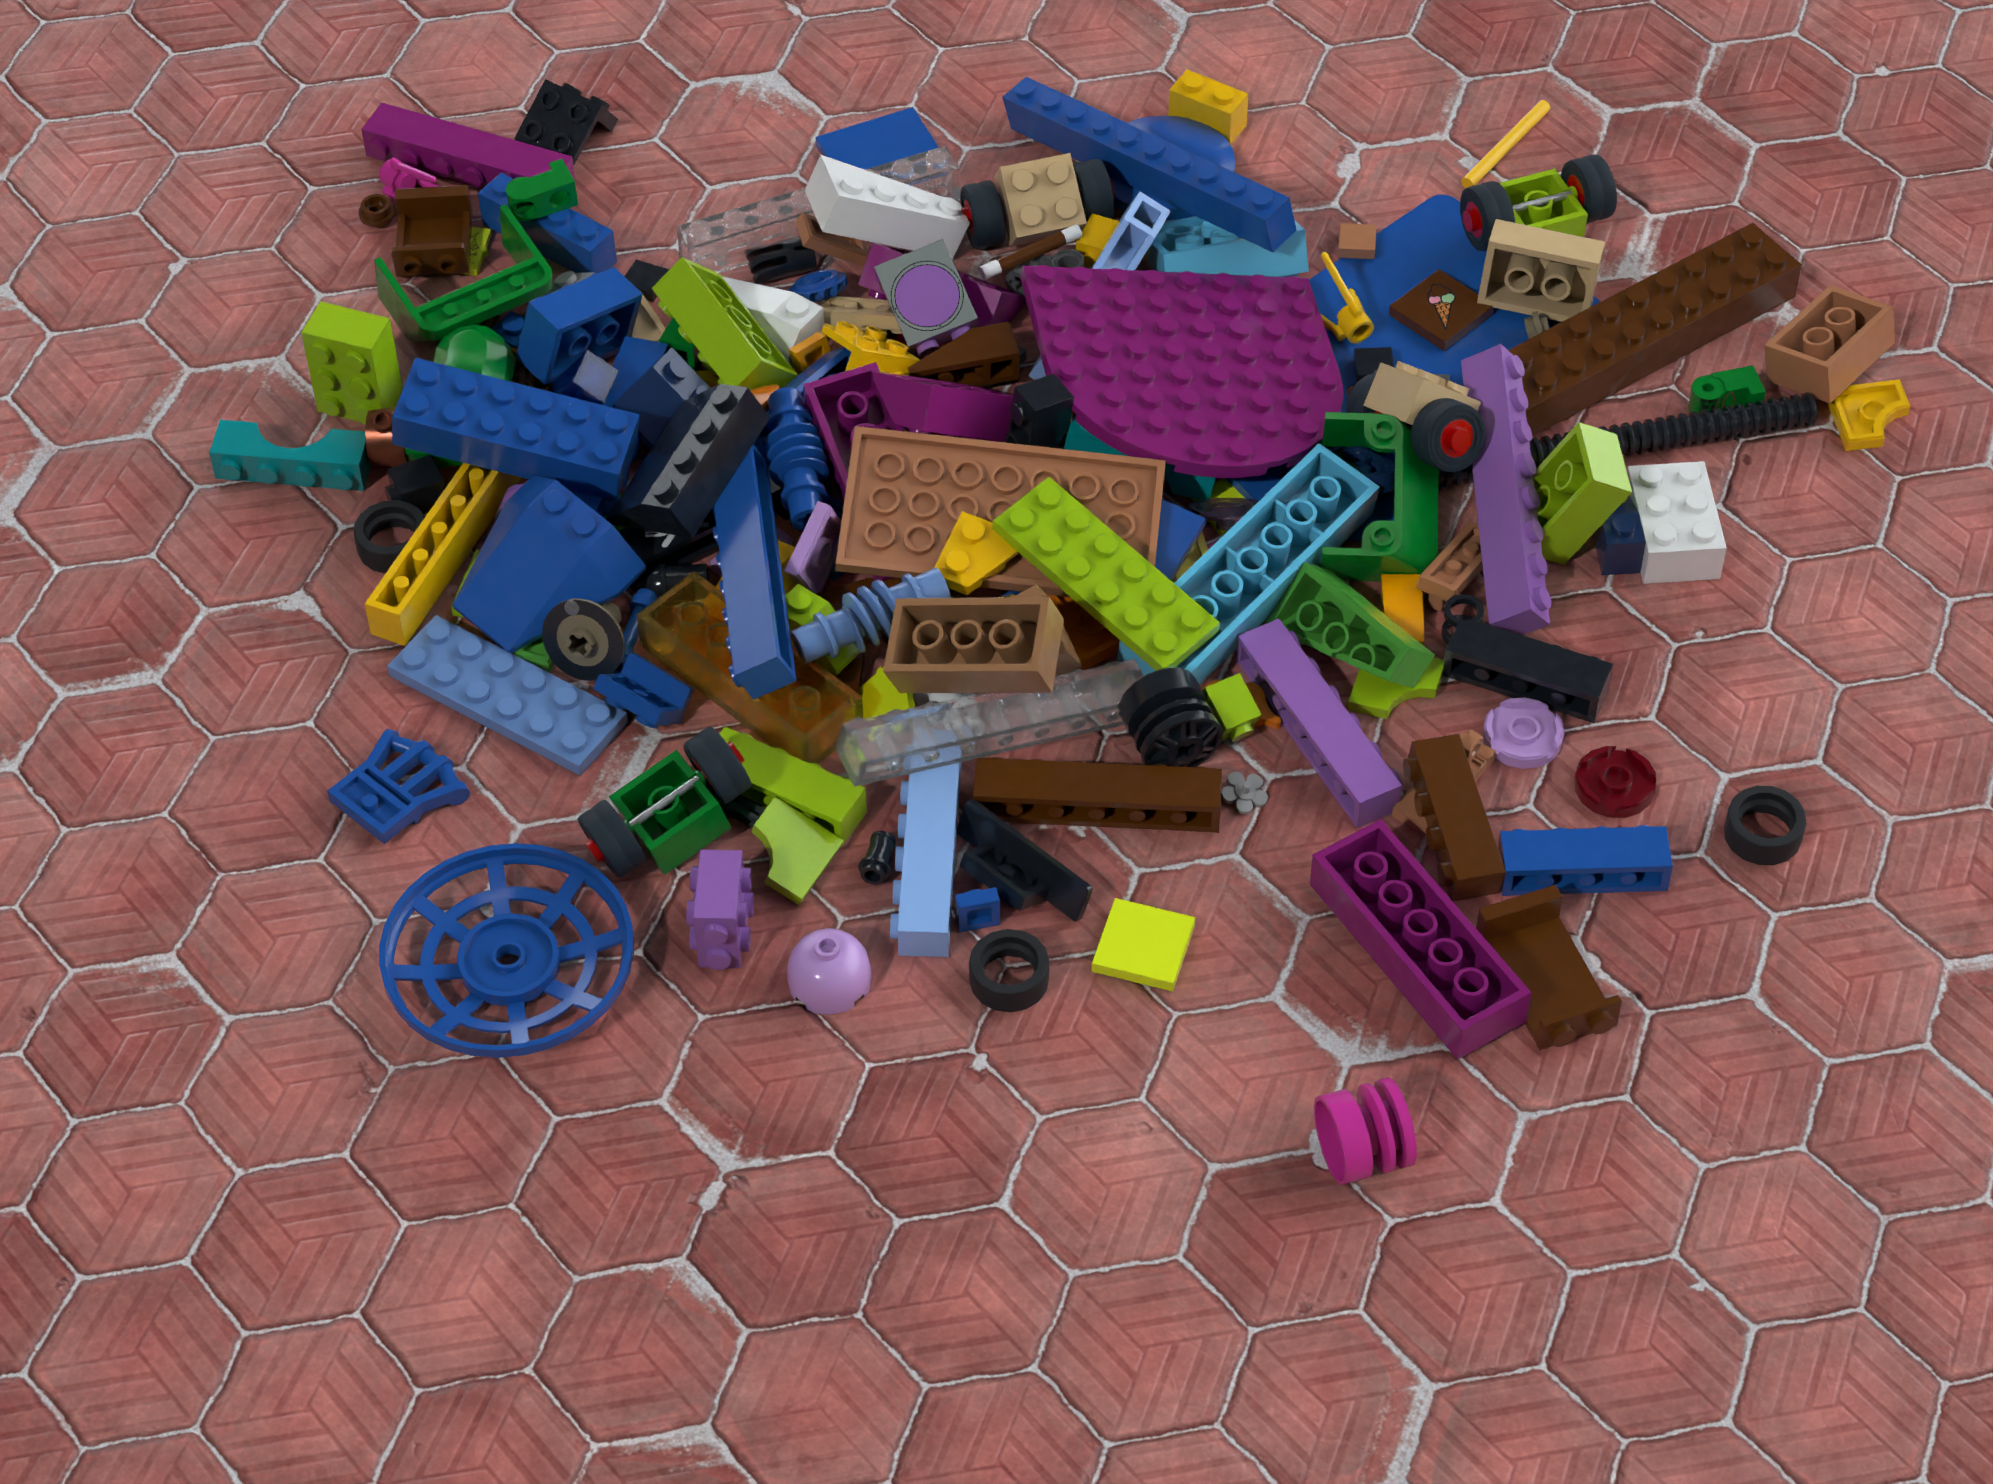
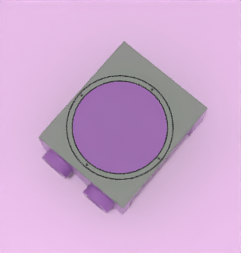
(926, 297)

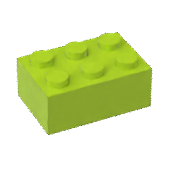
(351, 361)
(1579, 489)

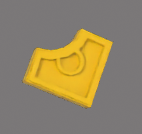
(1865, 411)

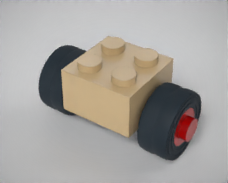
(1036, 200)
(1442, 417)

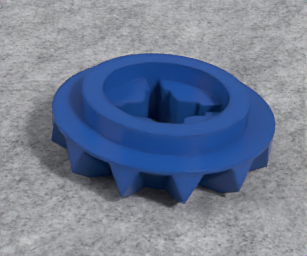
(820, 284)

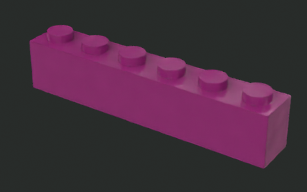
(451, 148)

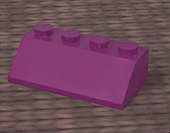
(990, 302)
(945, 407)

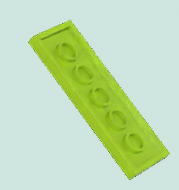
(1105, 576)

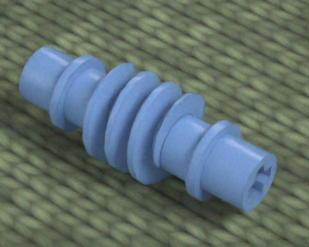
(863, 615)

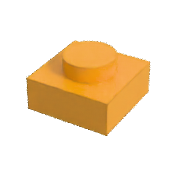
(808, 351)

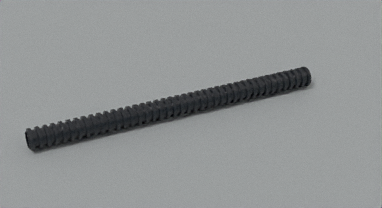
(1682, 430)

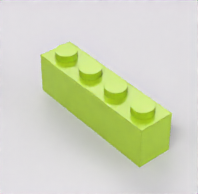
(802, 785)

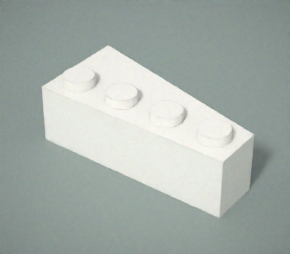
(881, 209)

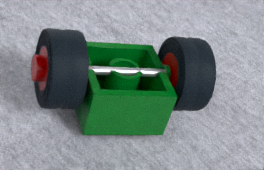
(668, 807)

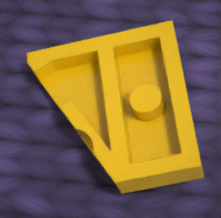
(972, 554)

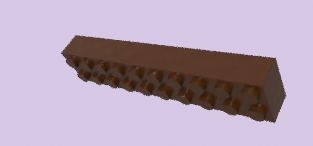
(1653, 324)

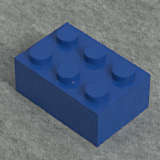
(577, 319)

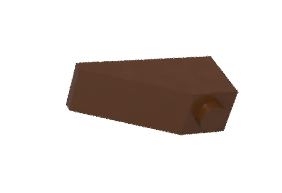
(974, 358)

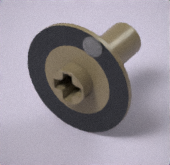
(584, 638)

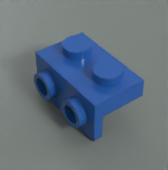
(646, 691)

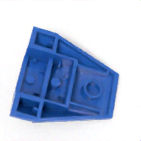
(540, 554)

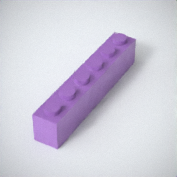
(1319, 723)

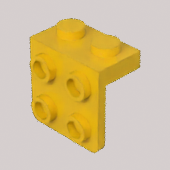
(870, 347)

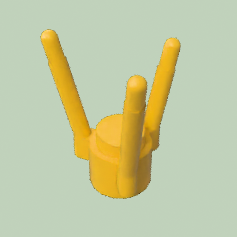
(1352, 318)

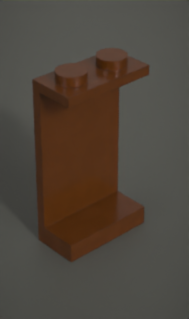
(1544, 957)

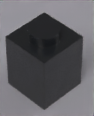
(416, 483)

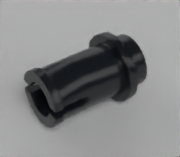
(875, 865)

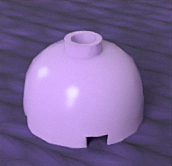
(829, 971)

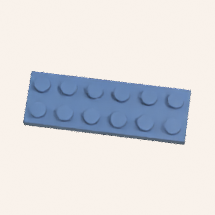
(508, 694)

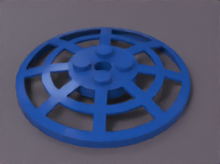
(504, 935)

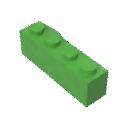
(1348, 627)

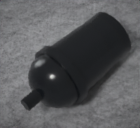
(667, 576)

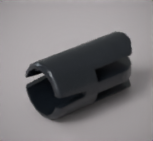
(780, 260)

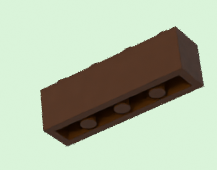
(1454, 817)

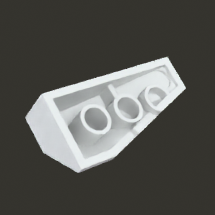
(780, 313)

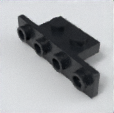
(1017, 865)

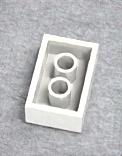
(1677, 522)

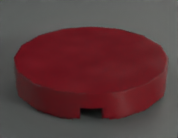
(1615, 782)

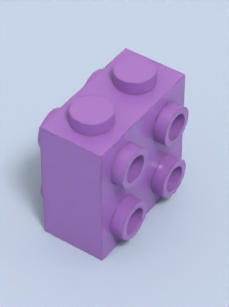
(720, 909)

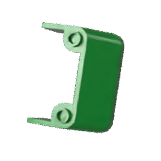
(476, 301)
(1412, 538)

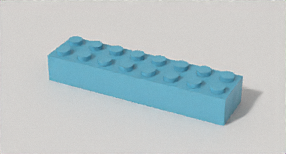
(1261, 554)

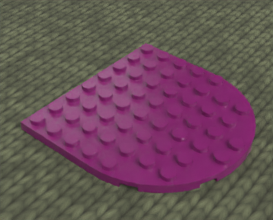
(1189, 363)

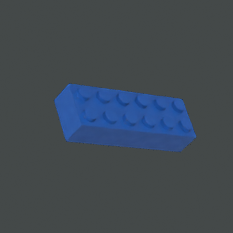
(515, 428)

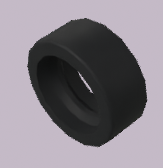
(380, 517)
(1756, 848)
(1014, 944)

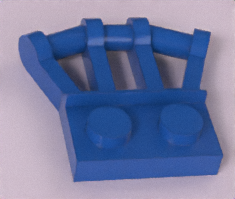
(384, 806)

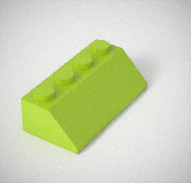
(721, 327)

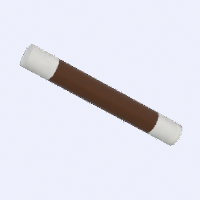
(1030, 252)

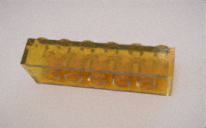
(689, 637)

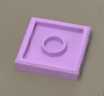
(816, 549)

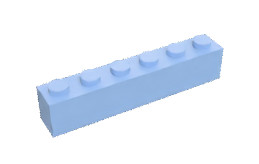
(926, 862)

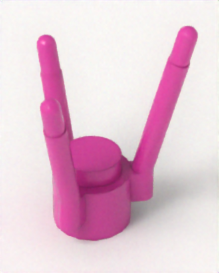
(400, 176)

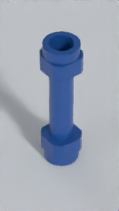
(639, 602)

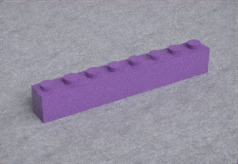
(1507, 495)

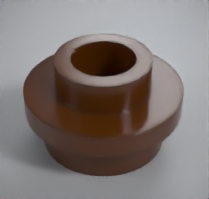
(376, 210)

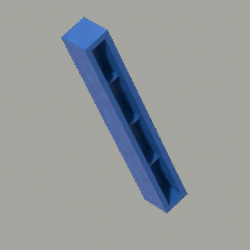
(753, 581)

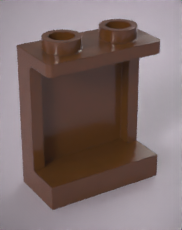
(433, 231)

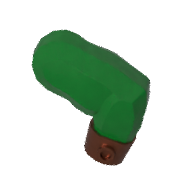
(466, 348)

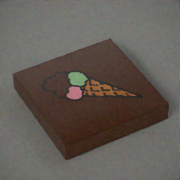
(1440, 310)

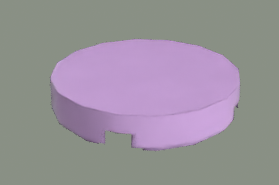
(1523, 733)

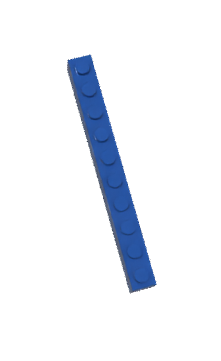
(1151, 164)

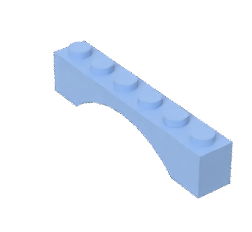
(1127, 243)

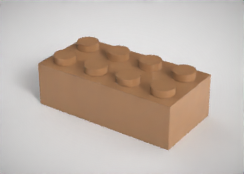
(974, 645)

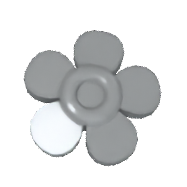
(1243, 792)

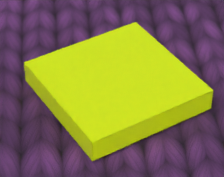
(1143, 944)

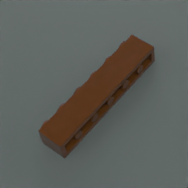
(1100, 794)

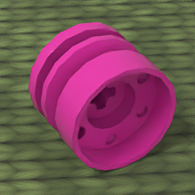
(1365, 1131)

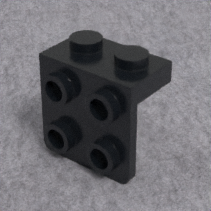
(563, 119)

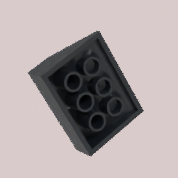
(691, 462)

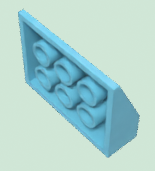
(1205, 248)

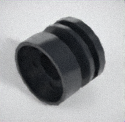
(1170, 719)

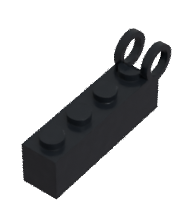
(1522, 665)

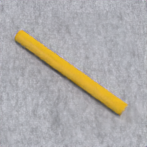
(1506, 144)

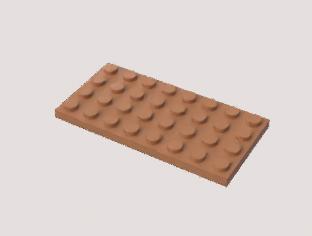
(914, 486)

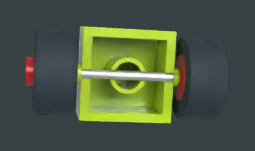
(1542, 200)

